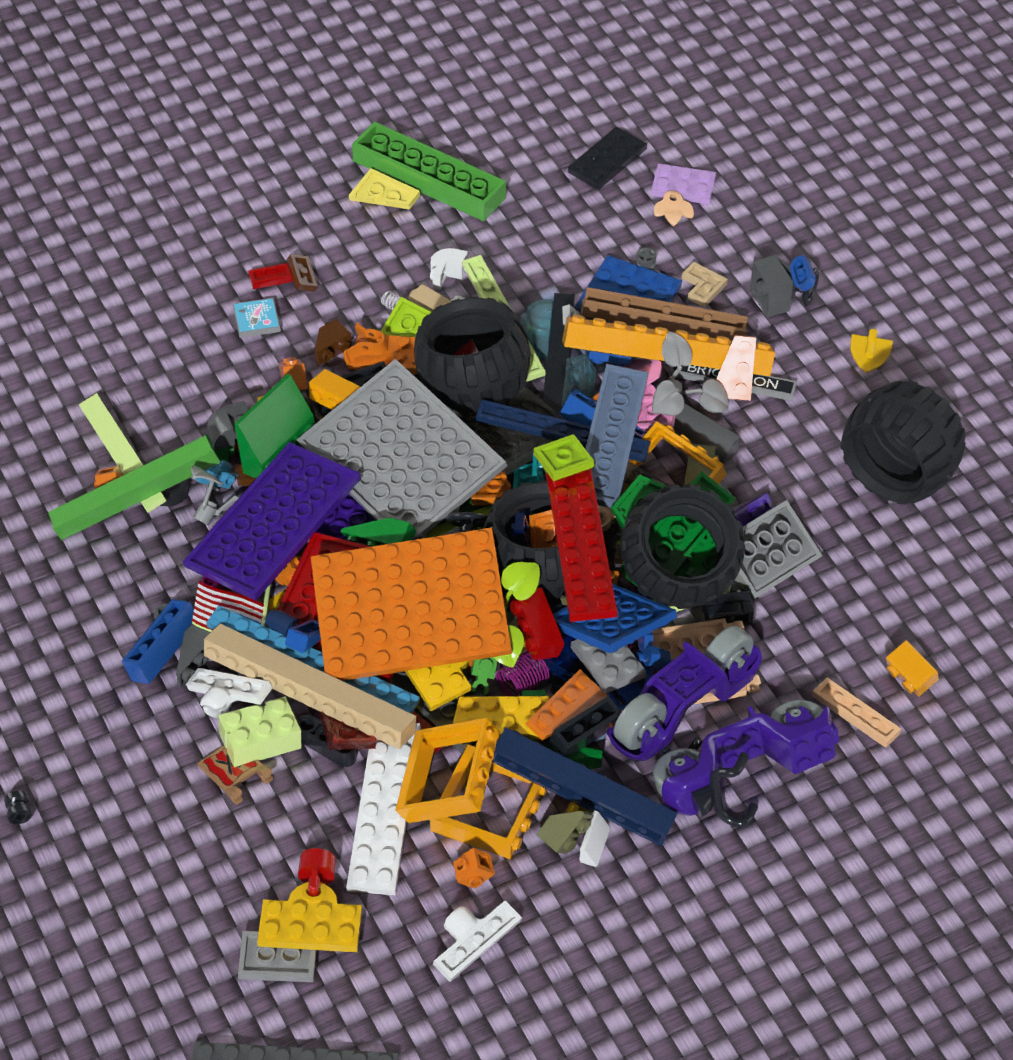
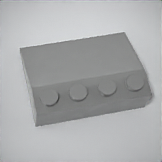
(774, 550)

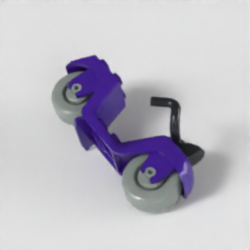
(655, 714)
(794, 736)

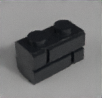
(731, 606)

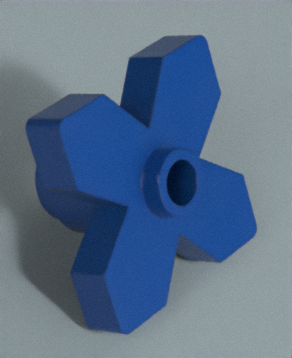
(651, 657)

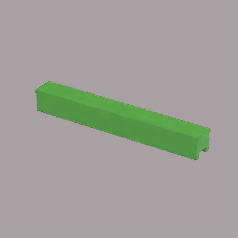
(132, 488)

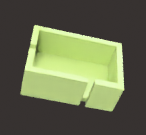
(259, 731)

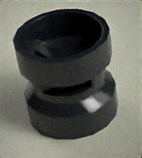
(17, 807)

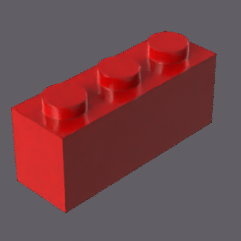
(538, 626)

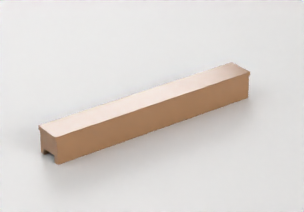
(657, 313)

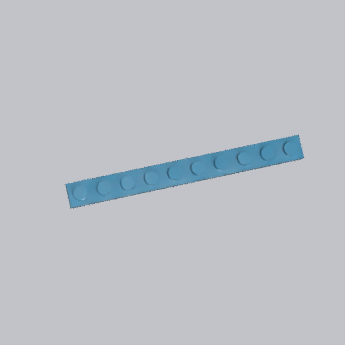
(312, 657)

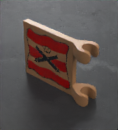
(227, 777)

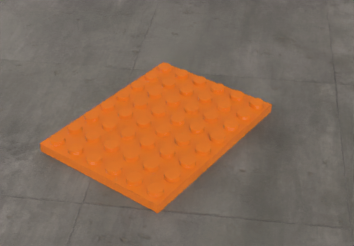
(410, 605)

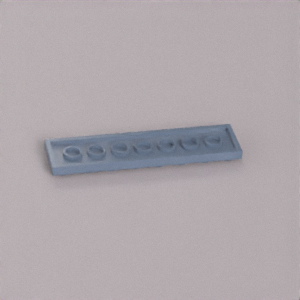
(614, 430)

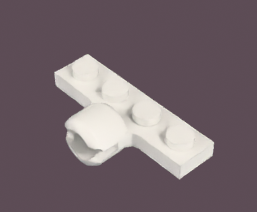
(224, 688)
(473, 937)

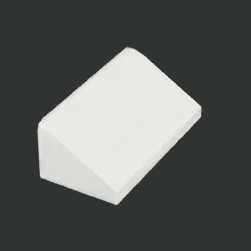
(594, 840)

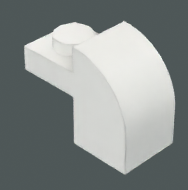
(447, 263)

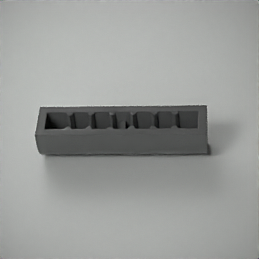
(705, 431)

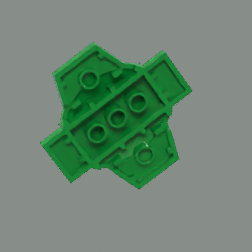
(676, 541)

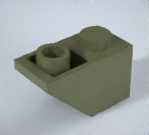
(564, 829)

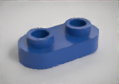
(802, 273)

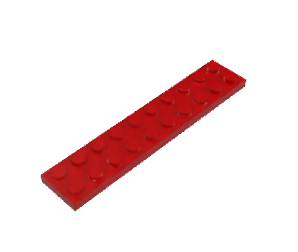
(581, 547)

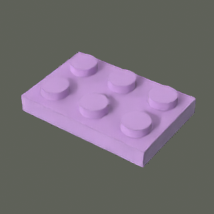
(691, 183)

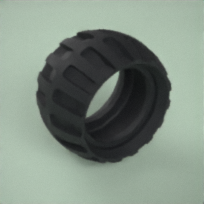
(490, 374)
(903, 442)
(527, 499)
(713, 516)

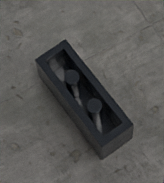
(585, 727)

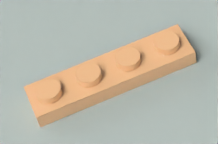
(856, 712)

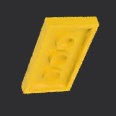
(501, 711)

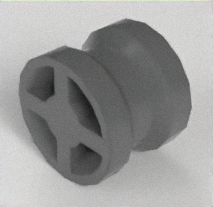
(646, 258)

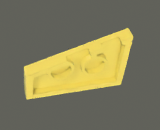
(384, 190)

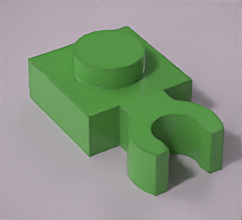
(483, 669)

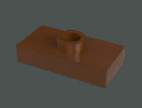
(302, 272)

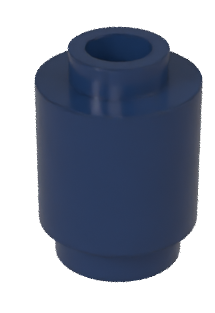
(280, 621)

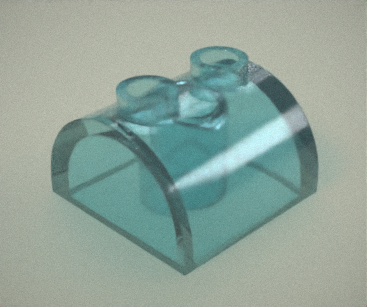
(538, 325)

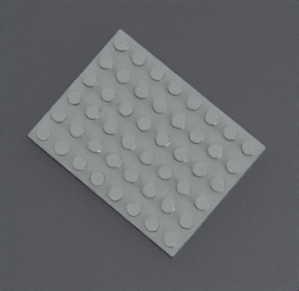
(407, 447)

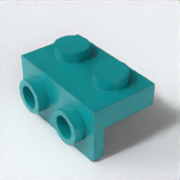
(529, 473)

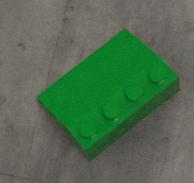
(271, 424)

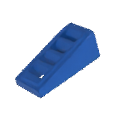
(303, 636)

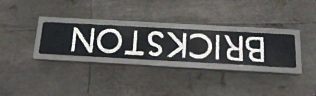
(761, 384)

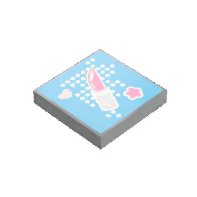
(256, 317)

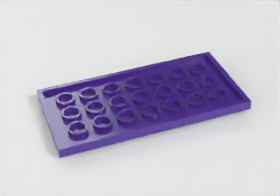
(272, 521)

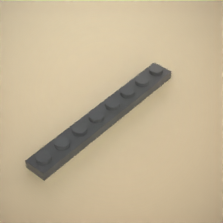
(225, 1051)

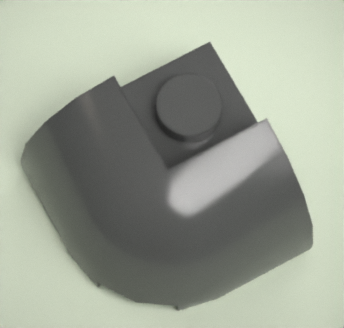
(221, 424)

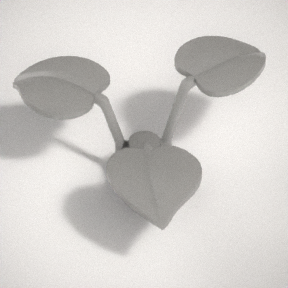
(668, 394)
(207, 508)

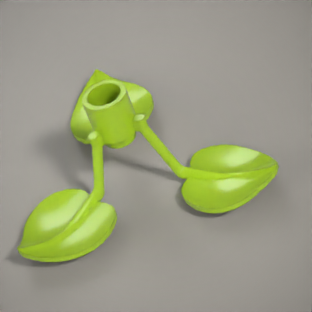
(522, 582)

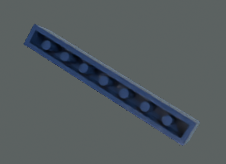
(583, 786)

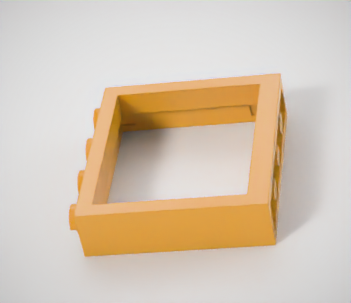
(682, 443)
(425, 740)
(477, 837)

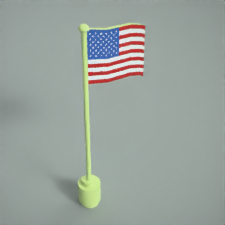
(209, 598)

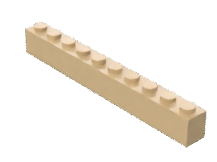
(310, 686)

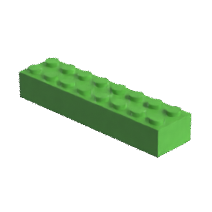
(429, 171)

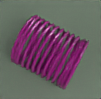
(520, 674)

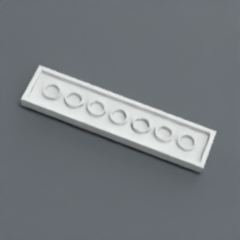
(379, 827)

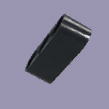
(314, 737)

